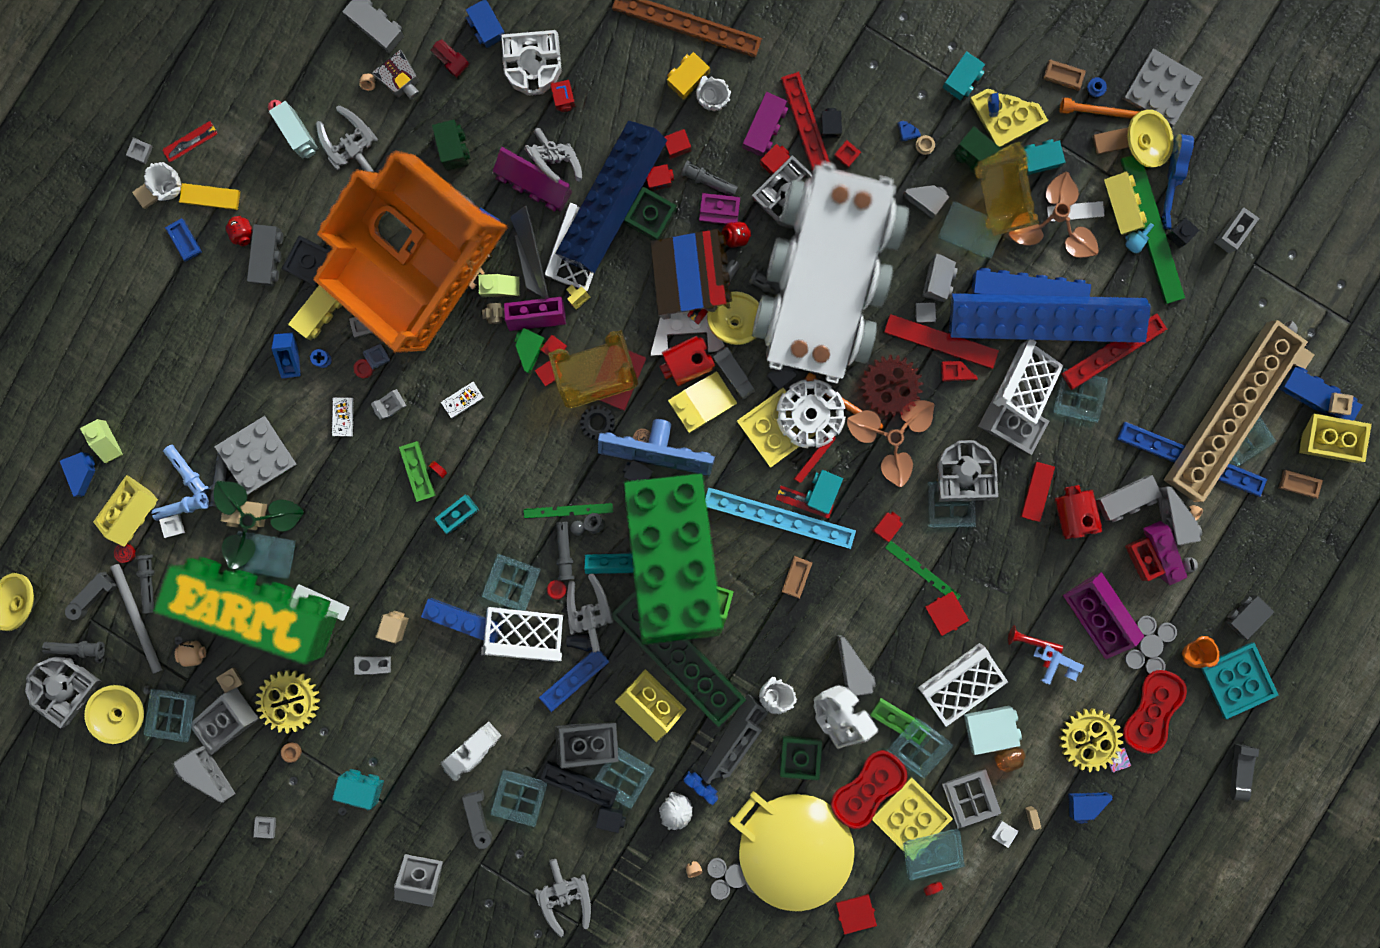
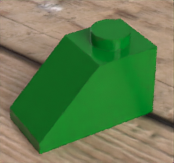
(528, 348)

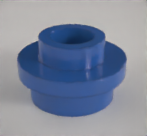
(1093, 91)

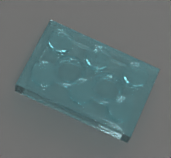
(271, 557)

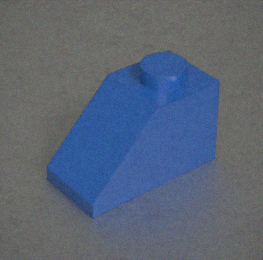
(286, 355)
(78, 472)
(1087, 805)

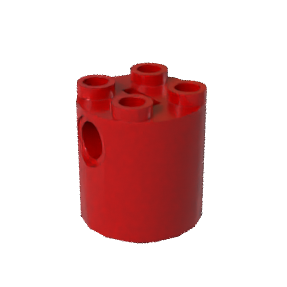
(679, 361)
(1078, 512)

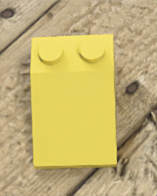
(702, 402)

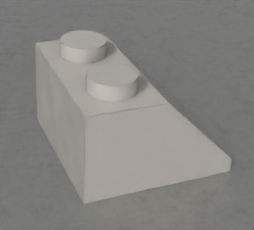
(939, 278)
(418, 880)

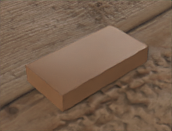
(1064, 75)
(1111, 141)
(1300, 484)
(796, 577)

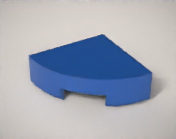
(993, 105)
(907, 131)

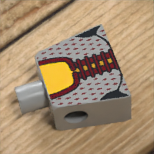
(398, 76)

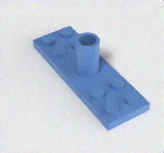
(656, 450)

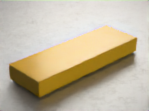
(209, 196)

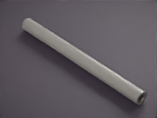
(136, 618)

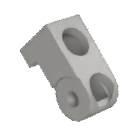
(372, 664)

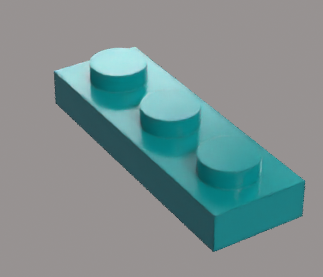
(608, 563)

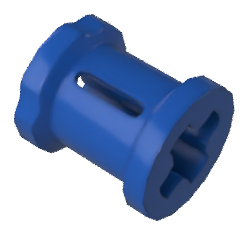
(318, 353)

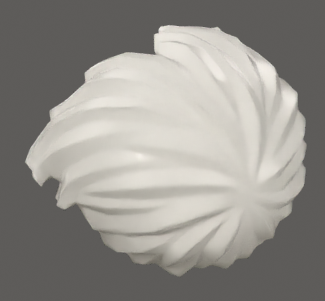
(712, 93)
(162, 181)
(777, 696)
(676, 811)

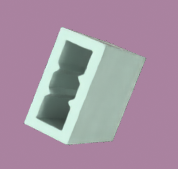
(293, 130)
(992, 730)

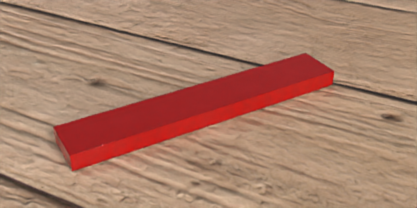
(804, 119)
(941, 341)
(1109, 355)

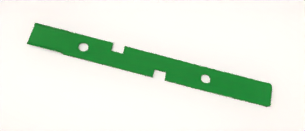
(564, 510)
(915, 565)

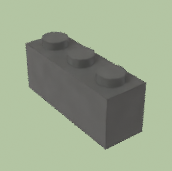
(264, 255)

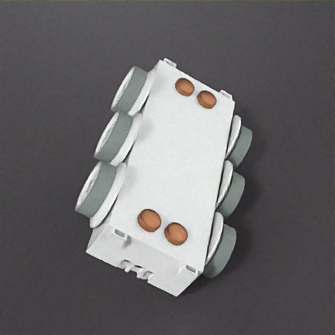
(829, 271)

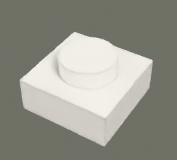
(172, 526)
(1004, 833)

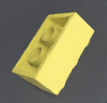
(1336, 438)
(125, 511)
(650, 705)

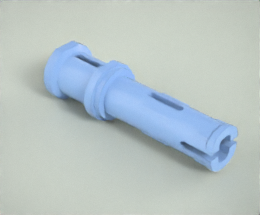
(190, 478)
(186, 505)

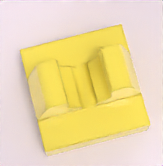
(577, 297)

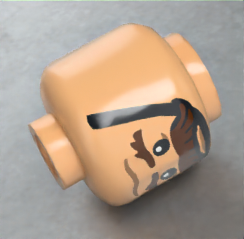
(190, 653)

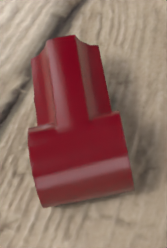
(453, 61)

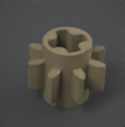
(494, 313)

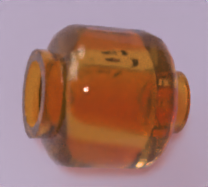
(1010, 759)

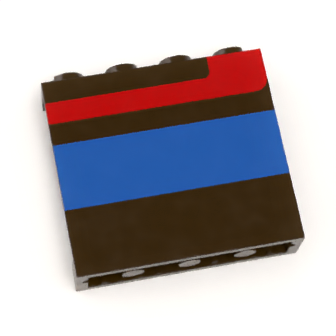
(690, 272)

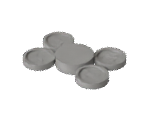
(1150, 645)
(733, 876)

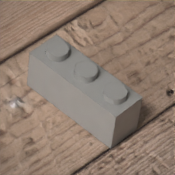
(374, 23)
(1129, 498)

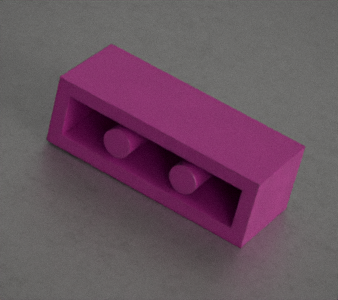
(765, 124)
(535, 313)
(1167, 552)

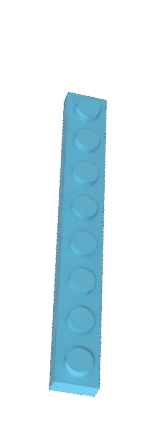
(780, 518)

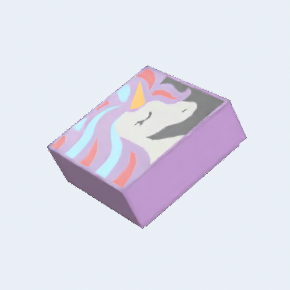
(1120, 763)

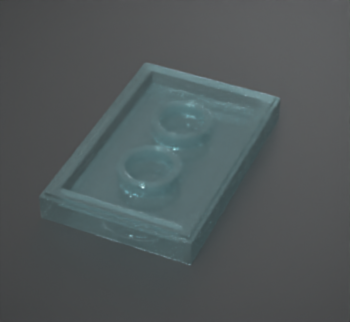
(968, 230)
(933, 854)

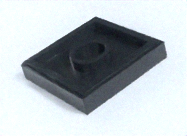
(305, 260)

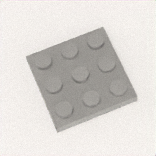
(1162, 86)
(255, 455)

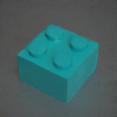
(358, 789)

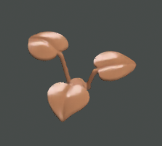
(1064, 194)
(894, 467)

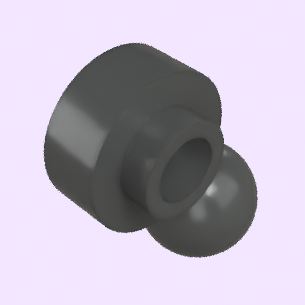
(578, 528)

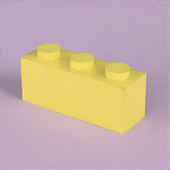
(1125, 203)
(314, 313)

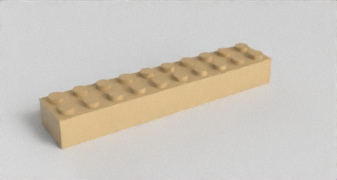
(1235, 411)

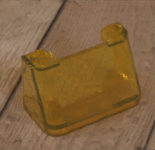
(1006, 190)
(594, 372)

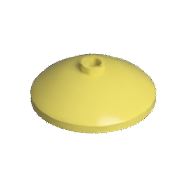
(1150, 138)
(741, 311)
(15, 601)
(102, 715)

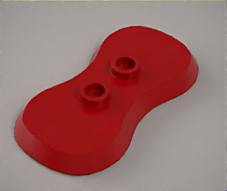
(1161, 697)
(858, 801)

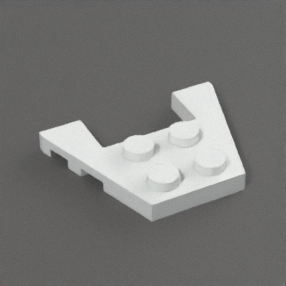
(682, 324)

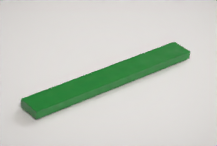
(1157, 242)

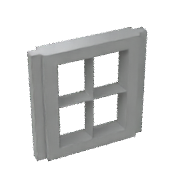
(988, 793)

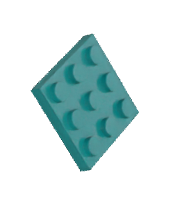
(1239, 681)

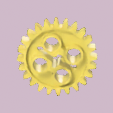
(283, 686)
(1084, 724)

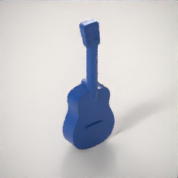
(1177, 171)

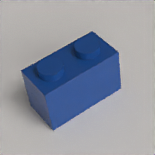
(485, 22)

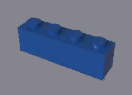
(1314, 392)
(458, 619)

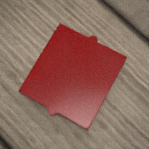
(947, 613)
(856, 914)

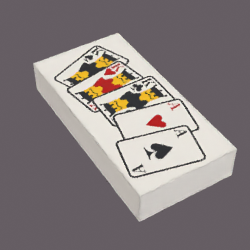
(462, 400)
(342, 417)

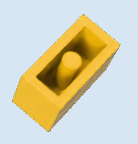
(687, 75)

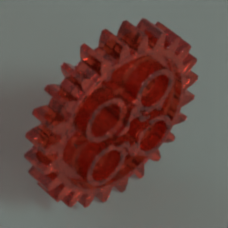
(897, 402)

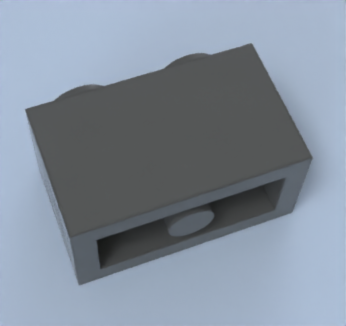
(1249, 616)

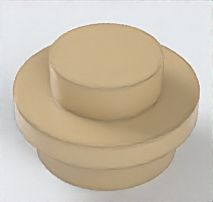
(925, 145)

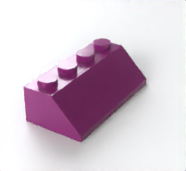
(530, 179)
(1104, 616)

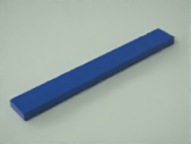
(1171, 451)

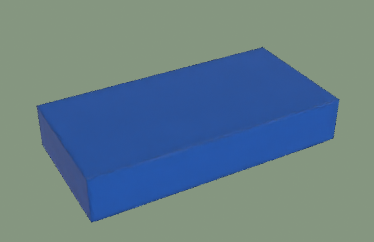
(183, 239)

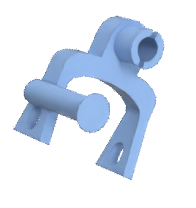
(1057, 658)

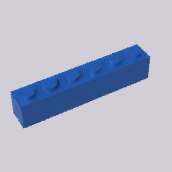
(1021, 284)

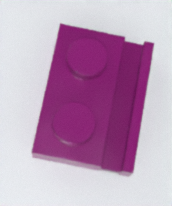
(719, 209)

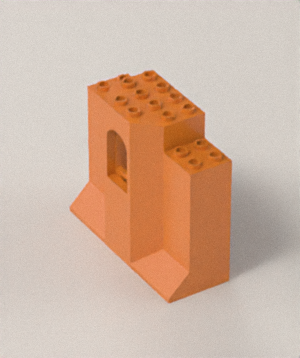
(404, 292)

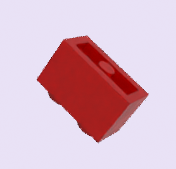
(1145, 559)

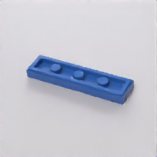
(573, 679)

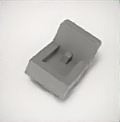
(388, 405)

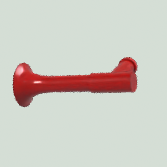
(1014, 635)

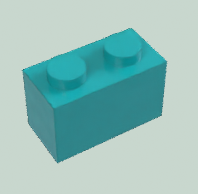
(963, 76)
(1044, 156)
(823, 492)
(457, 514)

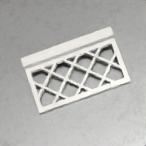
(555, 261)
(1014, 375)
(526, 651)
(952, 672)

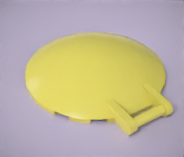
(794, 851)

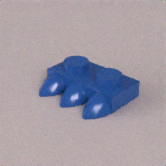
(708, 792)

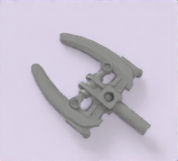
(353, 149)
(552, 153)
(590, 620)
(561, 889)

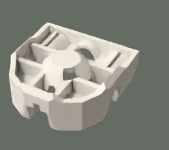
(527, 60)
(836, 706)
(478, 746)

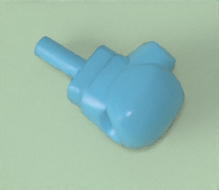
(1136, 241)

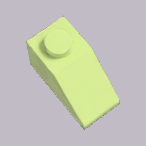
(499, 285)
(101, 440)

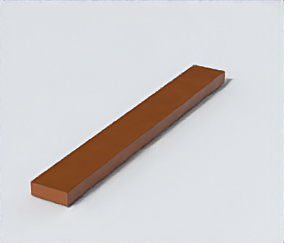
(690, 25)

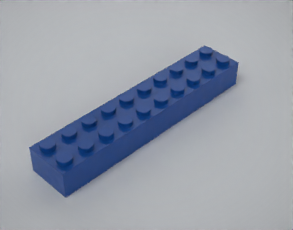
(1049, 317)

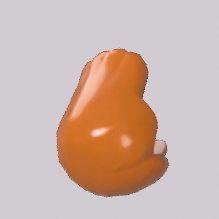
(1201, 653)

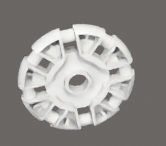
(799, 413)

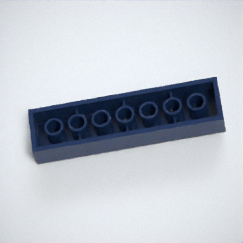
(611, 196)

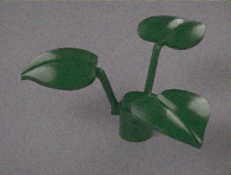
(228, 498)

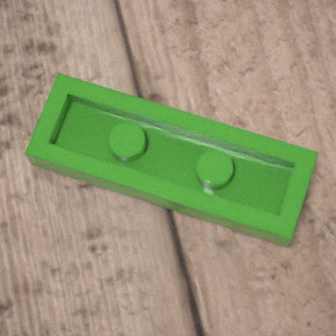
(417, 471)
(895, 718)

